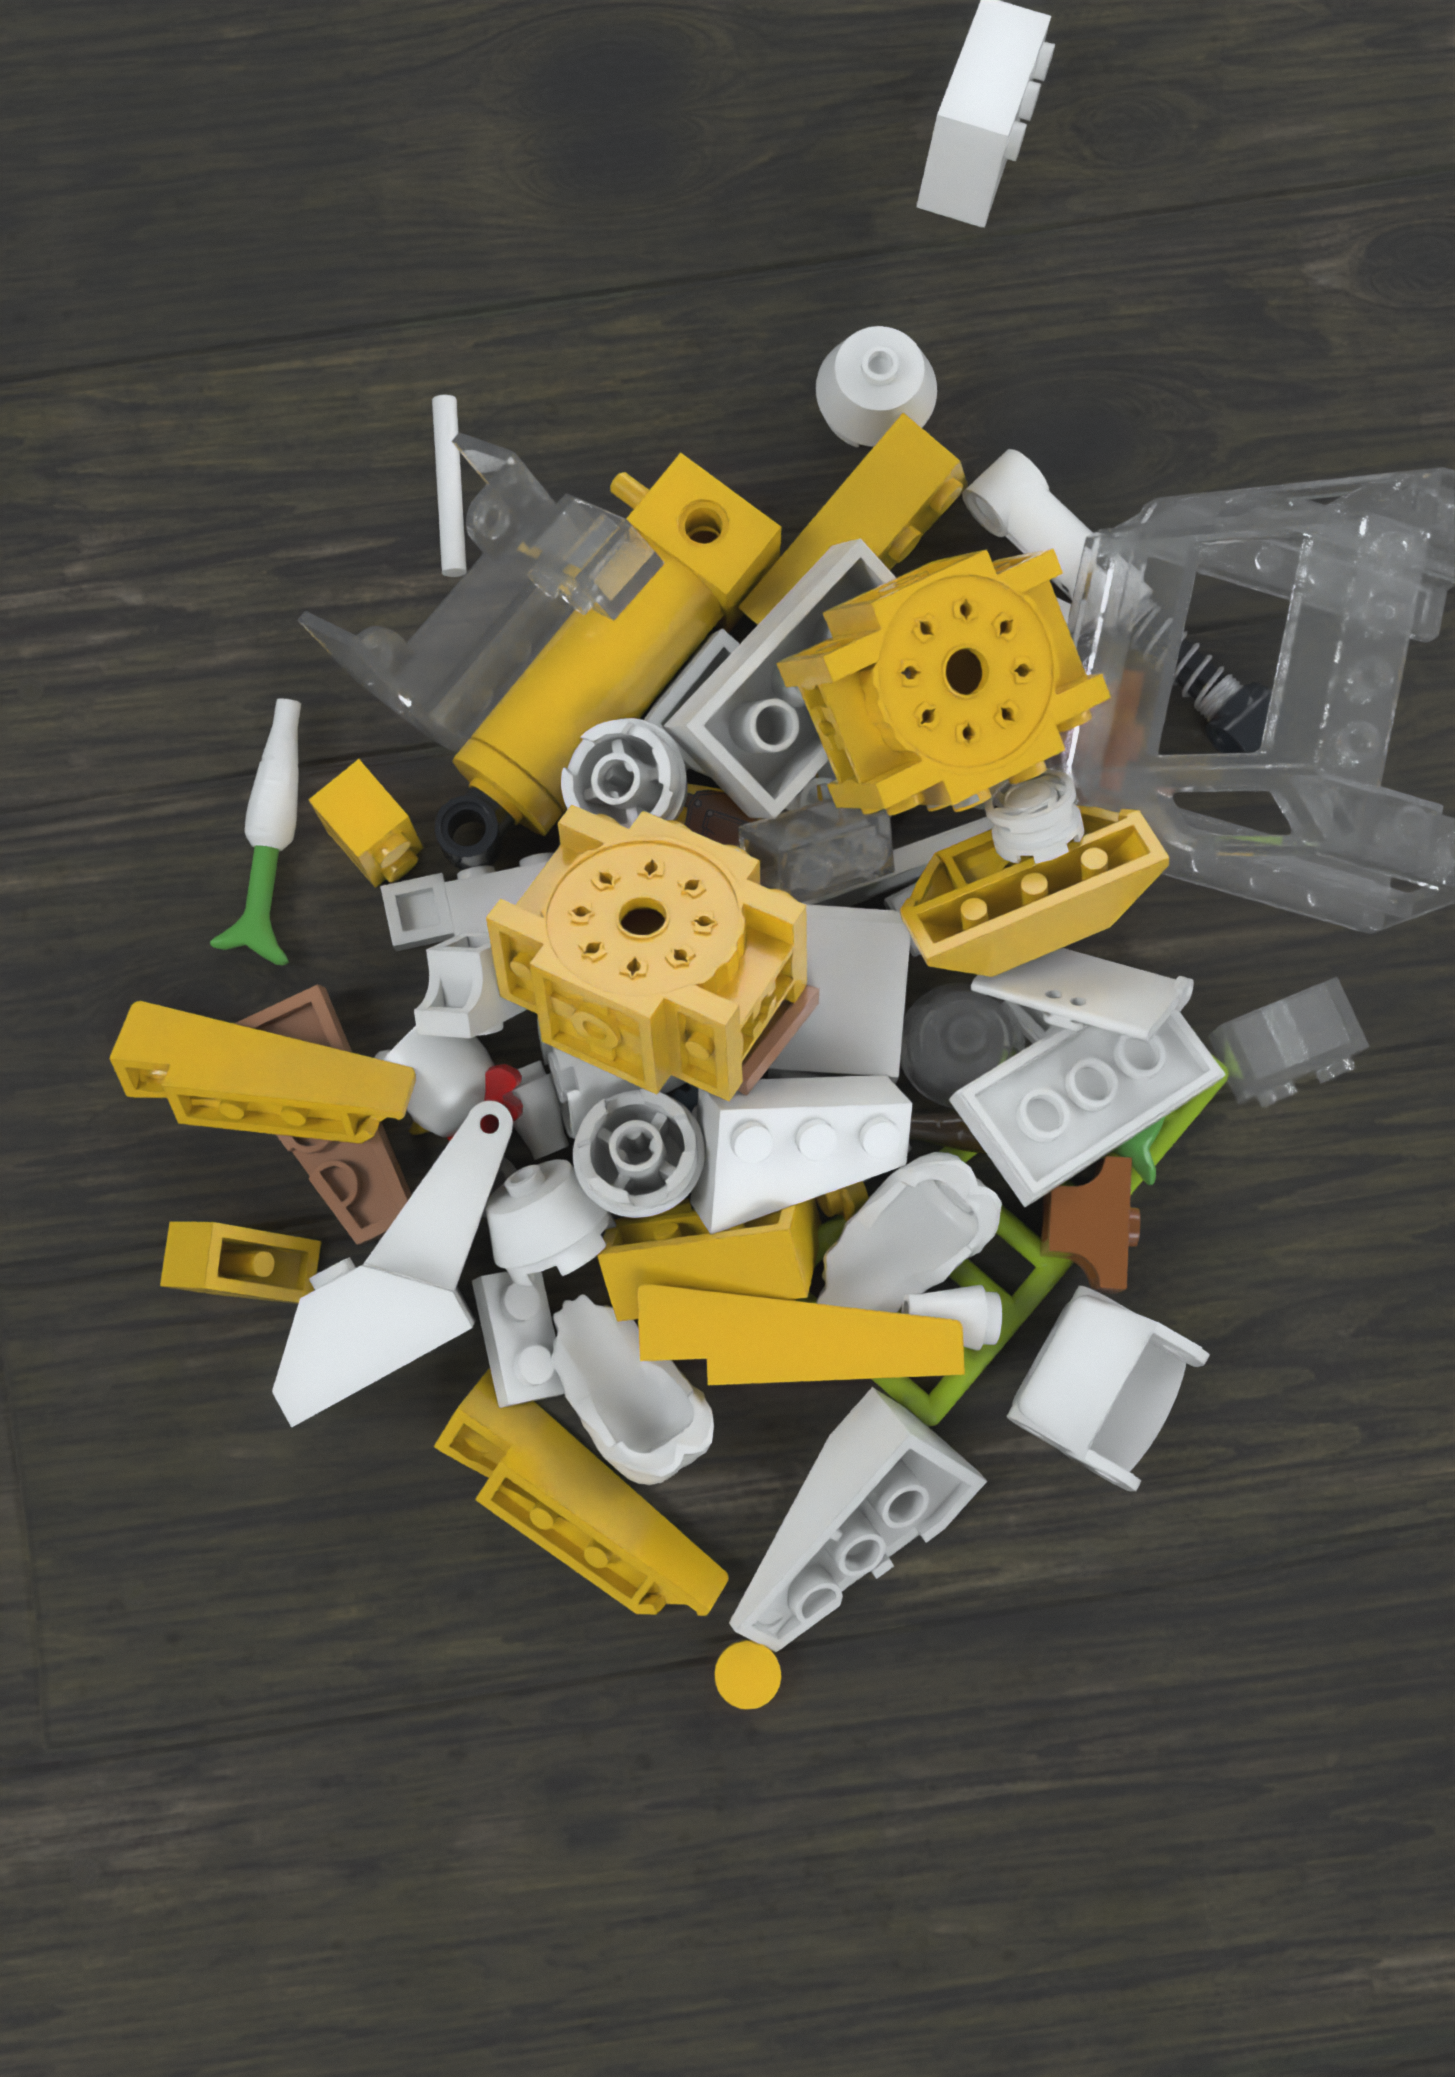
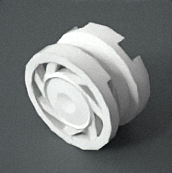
(1034, 817)

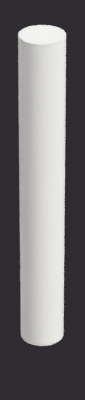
(449, 486)

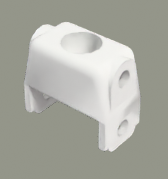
(1103, 1385)

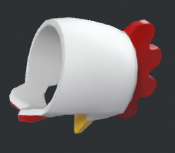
(451, 1080)

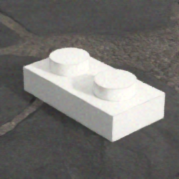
(517, 1338)

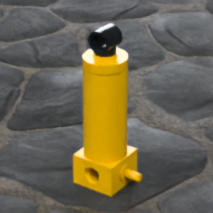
(606, 668)

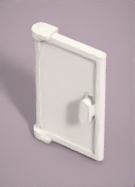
(1090, 991)

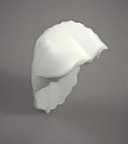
(910, 1234)
(636, 1411)

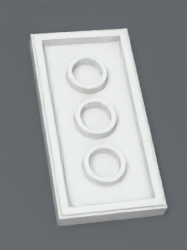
(1080, 1099)

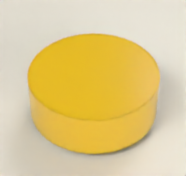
(747, 1674)

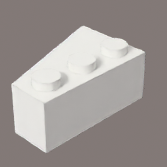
(983, 110)
(795, 1143)

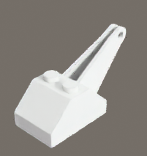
(406, 1292)

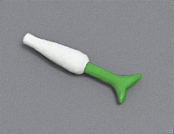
(269, 829)

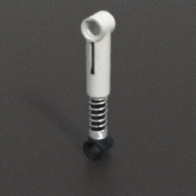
(1017, 504)

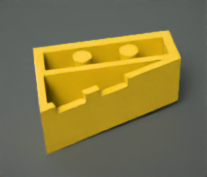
(675, 1249)

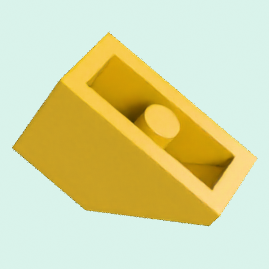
(239, 1262)

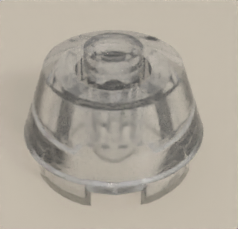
(956, 1038)

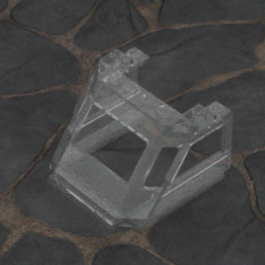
(1358, 588)

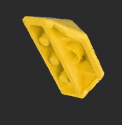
(995, 914)

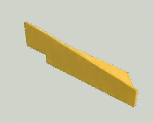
(255, 1078)
(792, 1340)
(577, 1506)

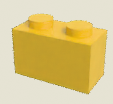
(368, 824)

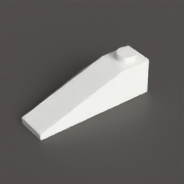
(864, 1500)

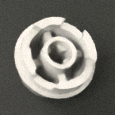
(872, 382)
(626, 770)
(638, 1153)
(544, 1222)

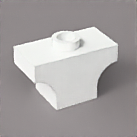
(463, 990)

